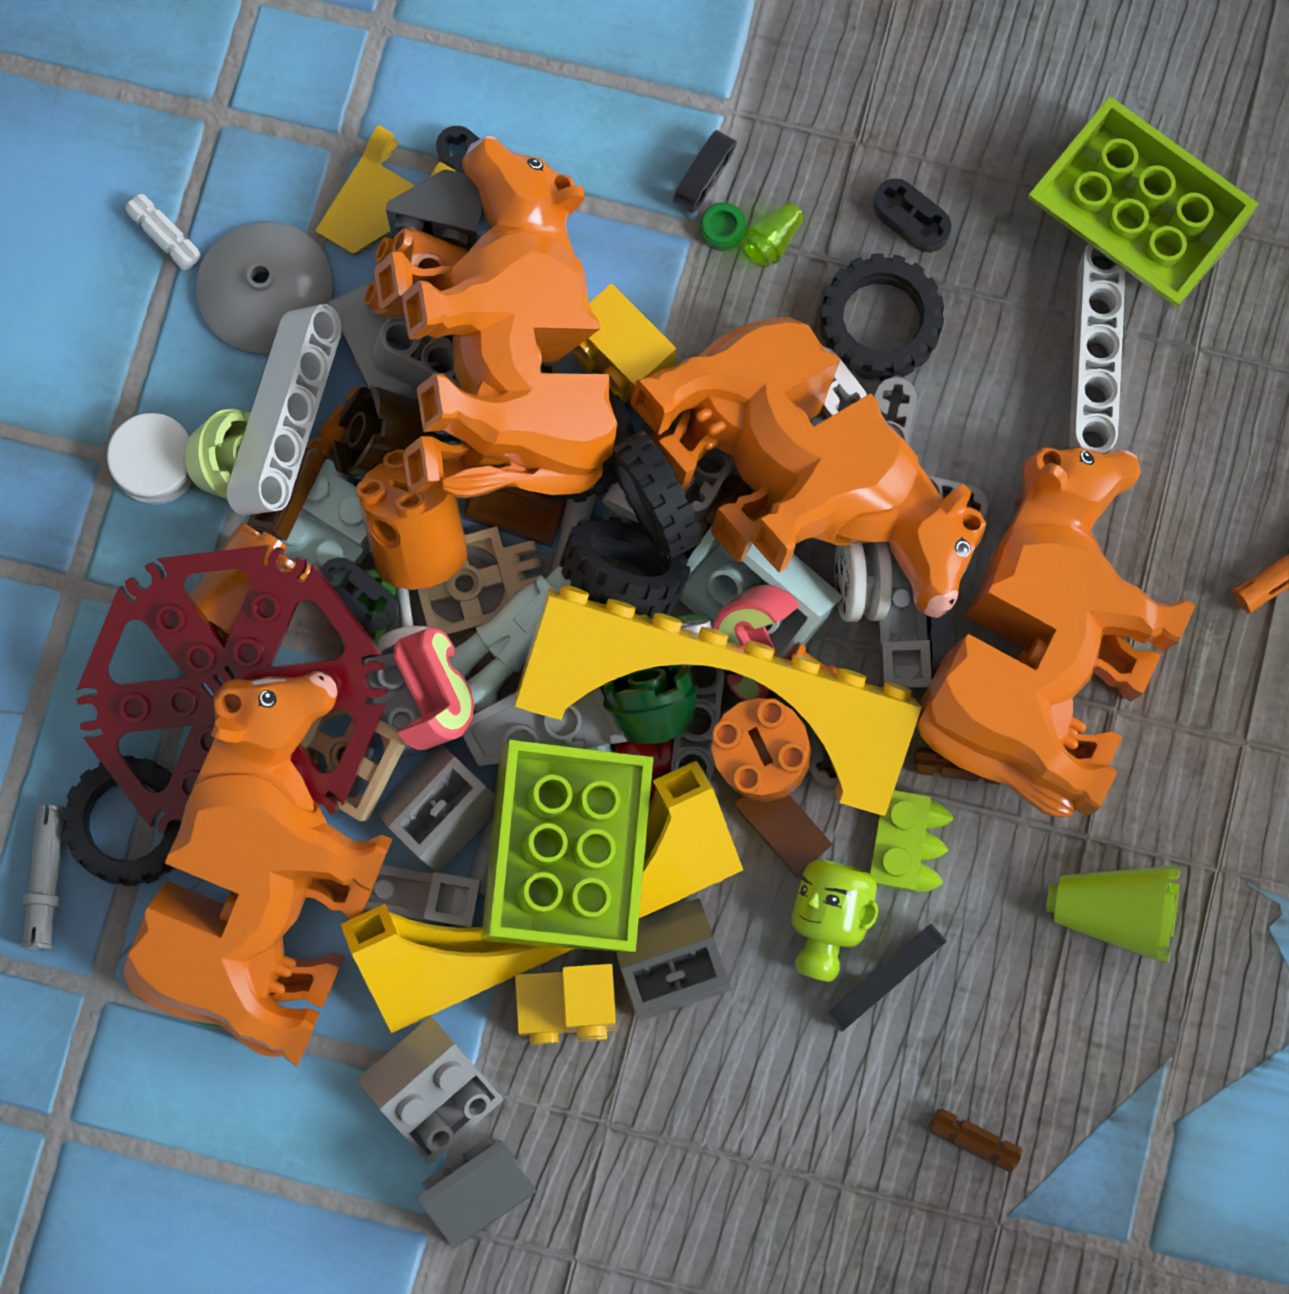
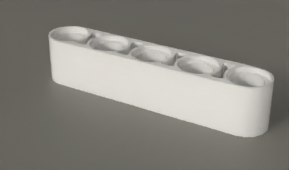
(1093, 371)
(284, 410)

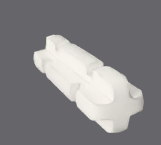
(163, 232)

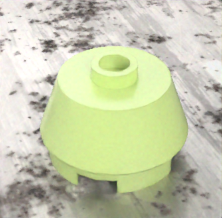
(213, 450)

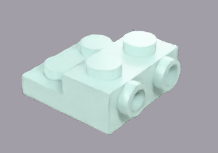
(329, 525)

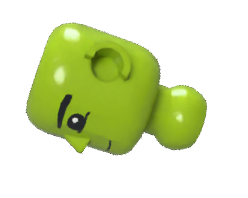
(833, 912)

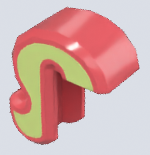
(745, 621)
(436, 688)

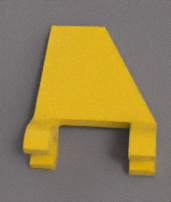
(359, 210)

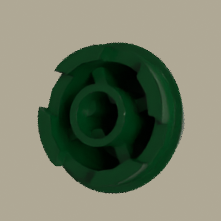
(652, 703)

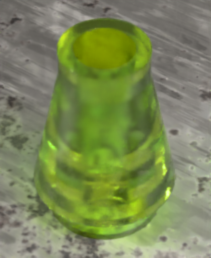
(770, 237)

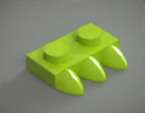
(904, 843)

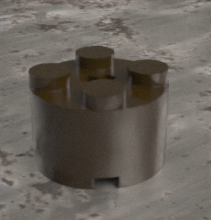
(375, 425)

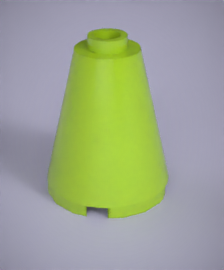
(1120, 907)

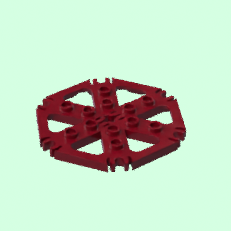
(205, 657)

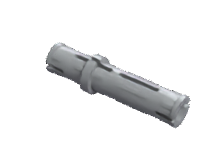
(43, 879)

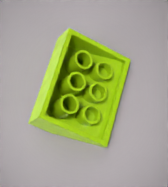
(1143, 201)
(567, 847)

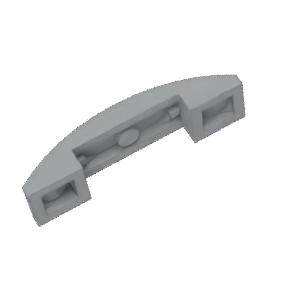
(904, 637)
(425, 896)

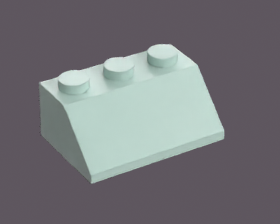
(719, 578)

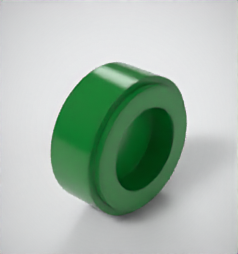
(722, 226)

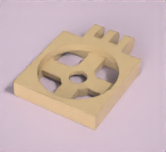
(508, 571)
(376, 774)

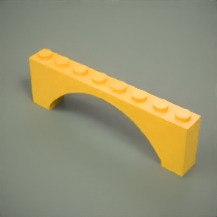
(592, 643)
(428, 967)

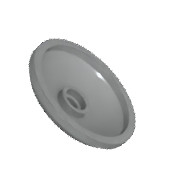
(250, 312)

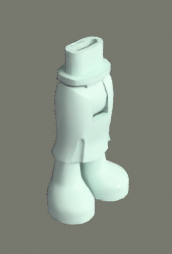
(506, 637)

